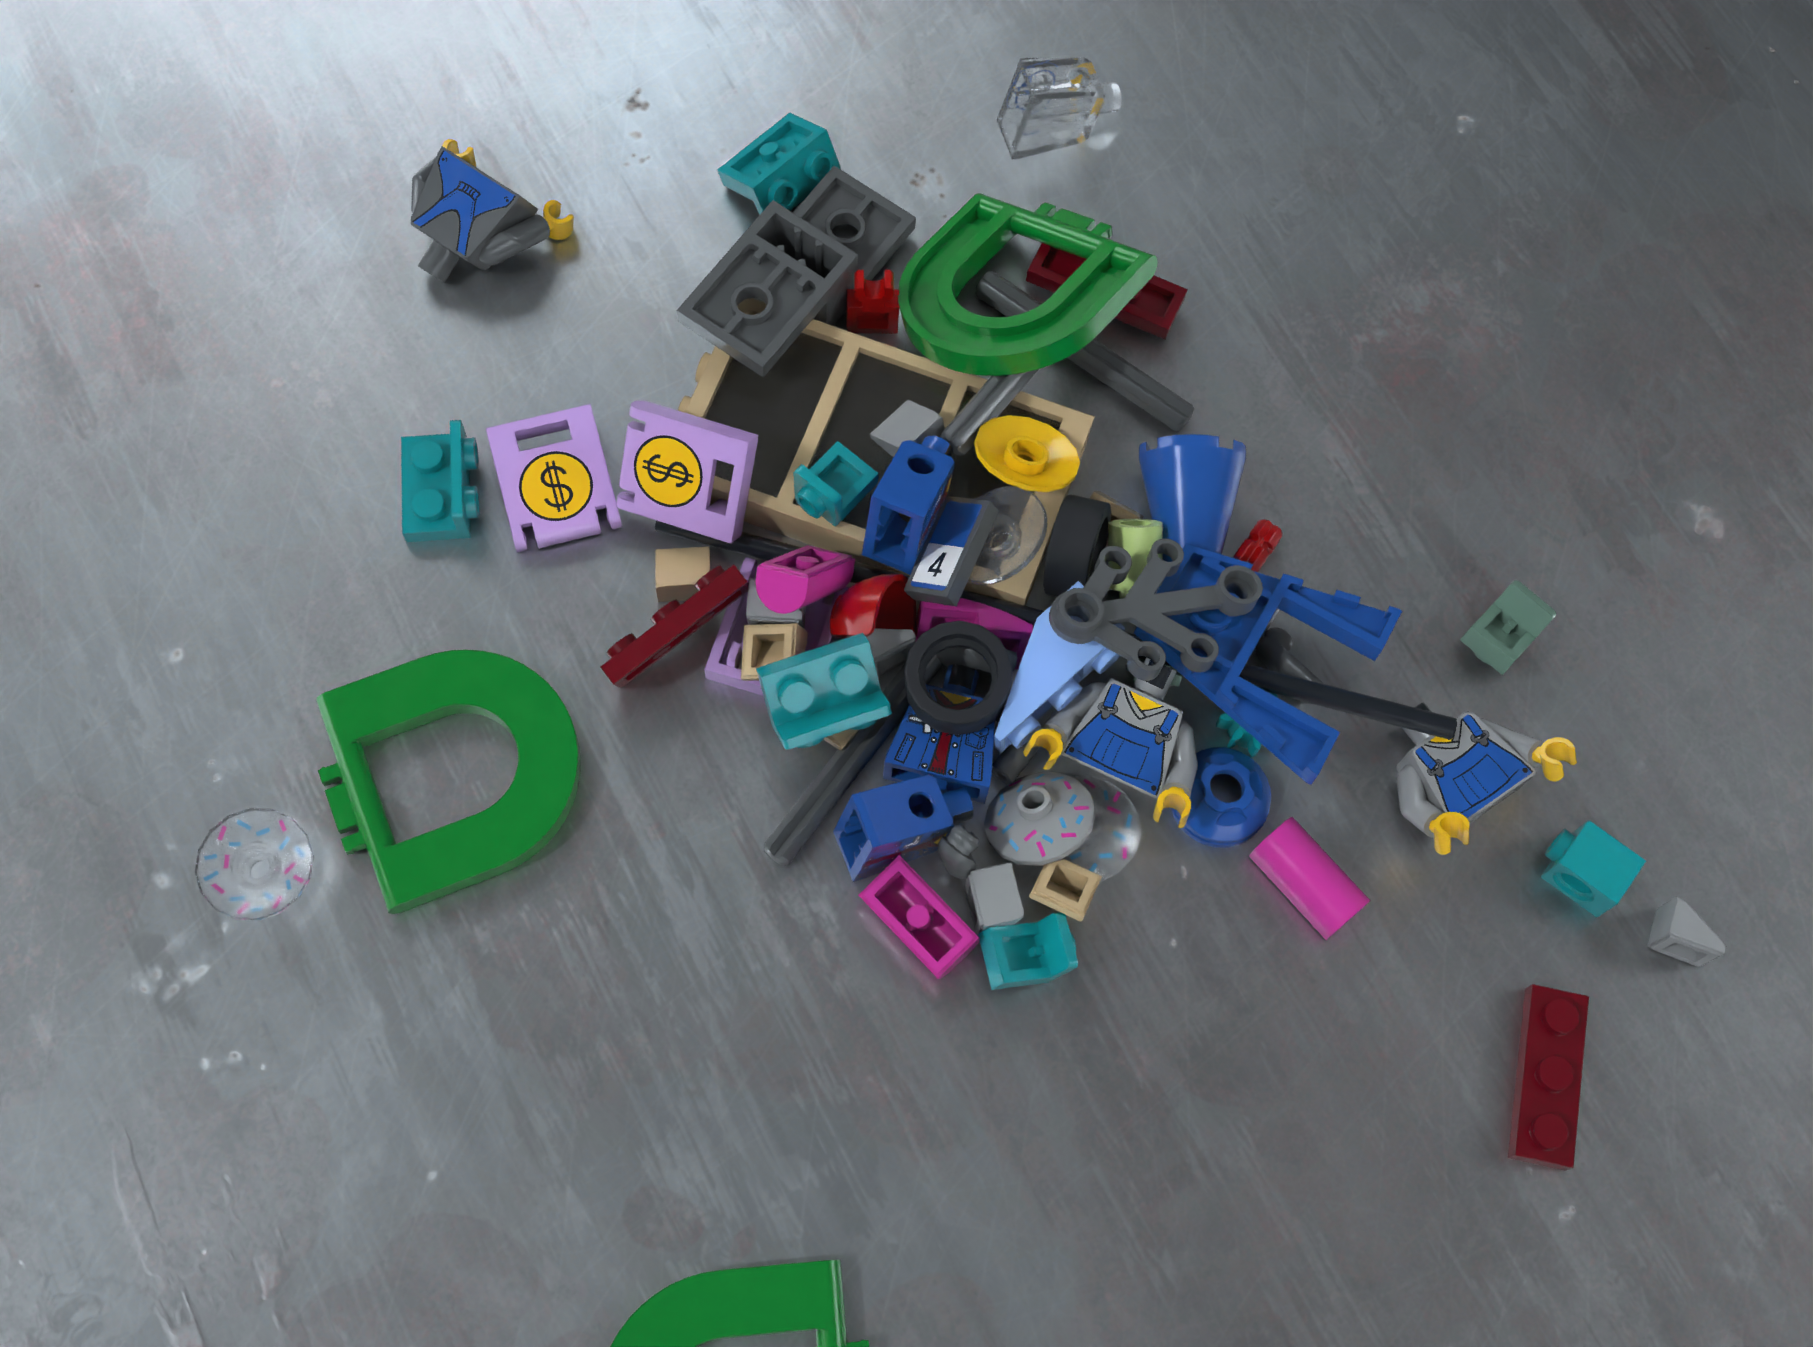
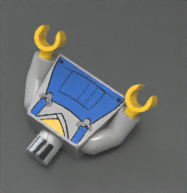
(1128, 738)
(1459, 779)

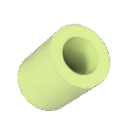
(1137, 539)

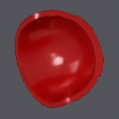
(873, 604)

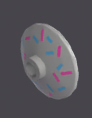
(1043, 833)

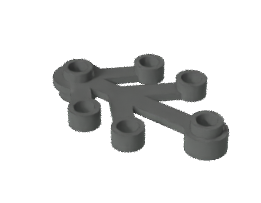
(1149, 609)

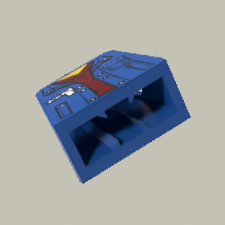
(912, 486)
(950, 758)
(897, 821)

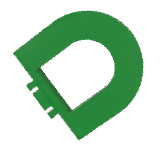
(1026, 340)
(479, 844)
(744, 1305)

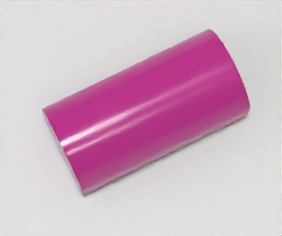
(802, 578)
(1309, 878)
(919, 918)

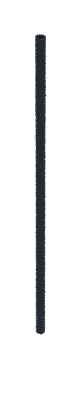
(1266, 679)

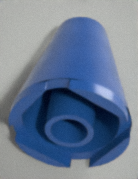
(1192, 487)

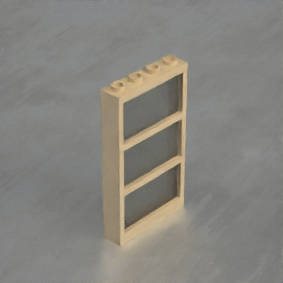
(841, 390)

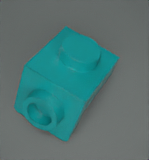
(833, 484)
(1028, 952)

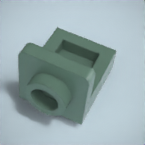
(1508, 627)

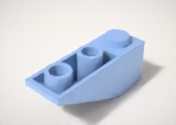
(1047, 679)

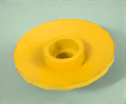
(1027, 453)

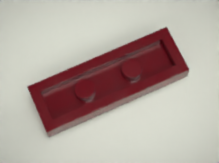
(1150, 309)
(674, 624)
(1548, 1077)

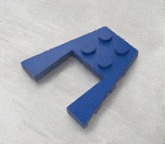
(1280, 727)

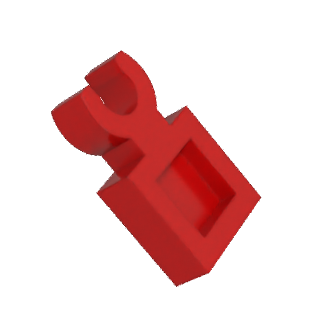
(873, 305)

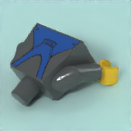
(475, 215)

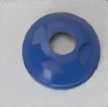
(1220, 822)

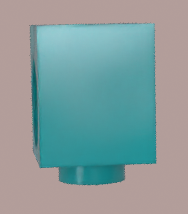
(1591, 867)

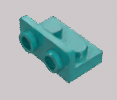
(781, 164)
(437, 485)
(823, 692)

